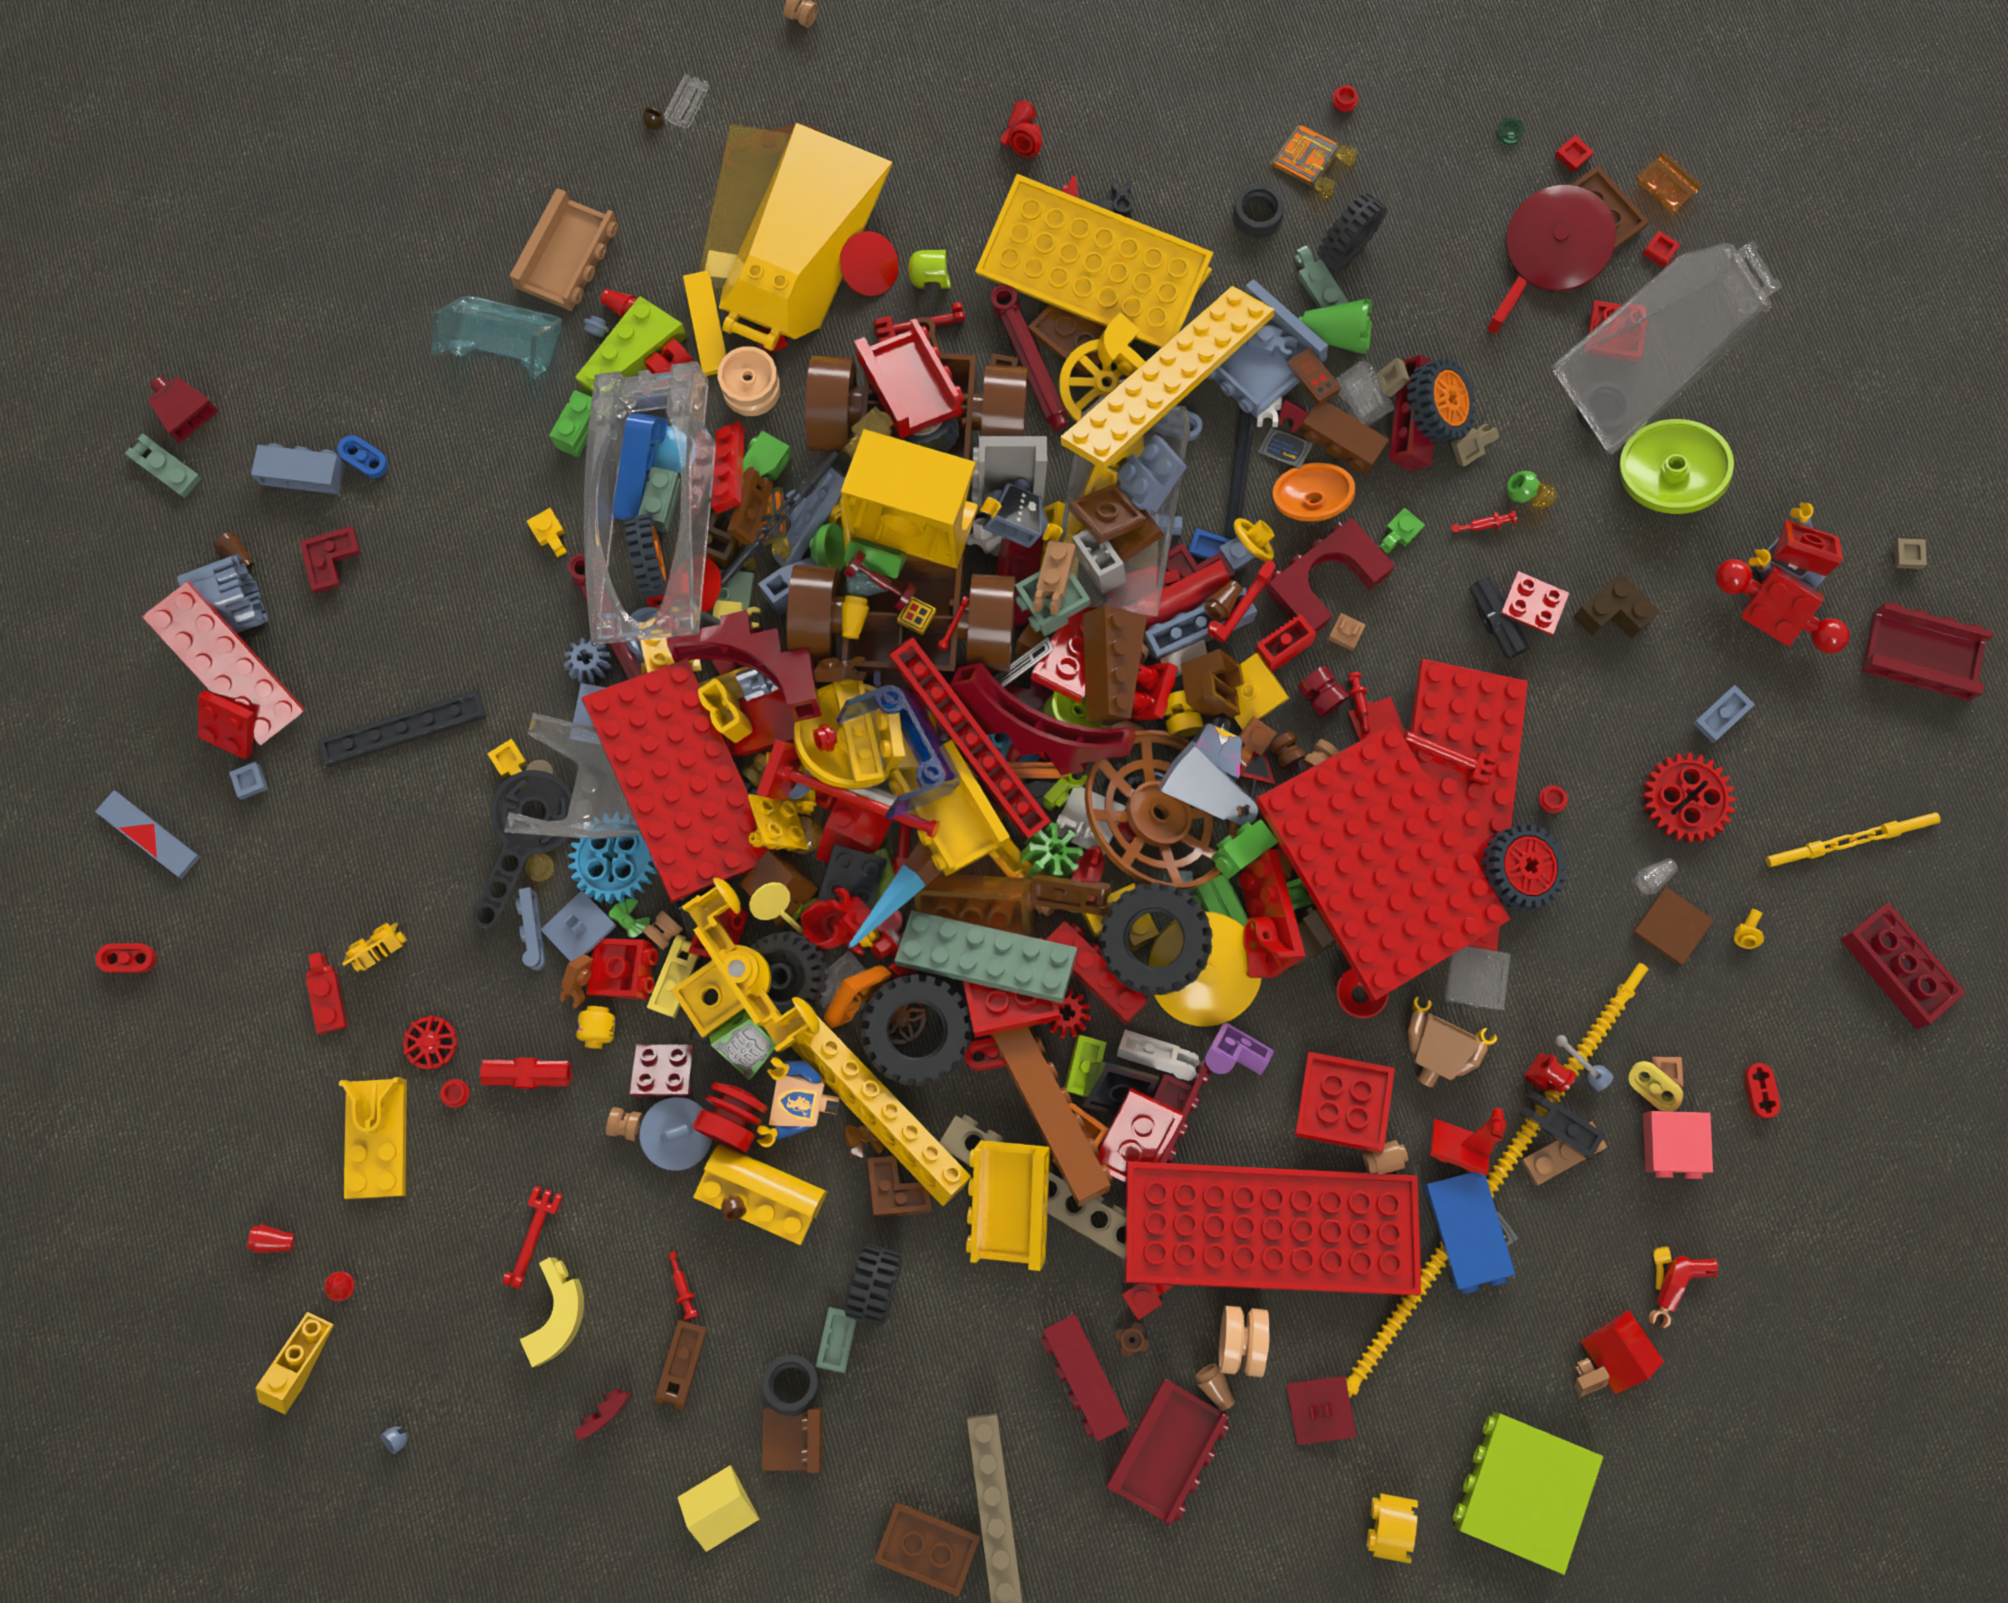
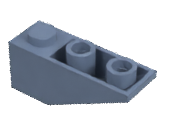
(776, 586)

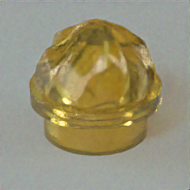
(1545, 496)

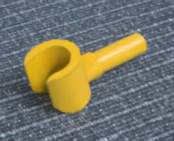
(1661, 1256)

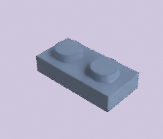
(1723, 713)

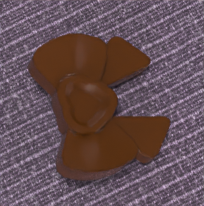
(856, 1136)

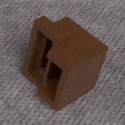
(1211, 684)
(781, 870)

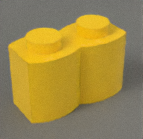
(725, 711)

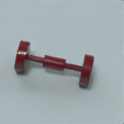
(903, 596)

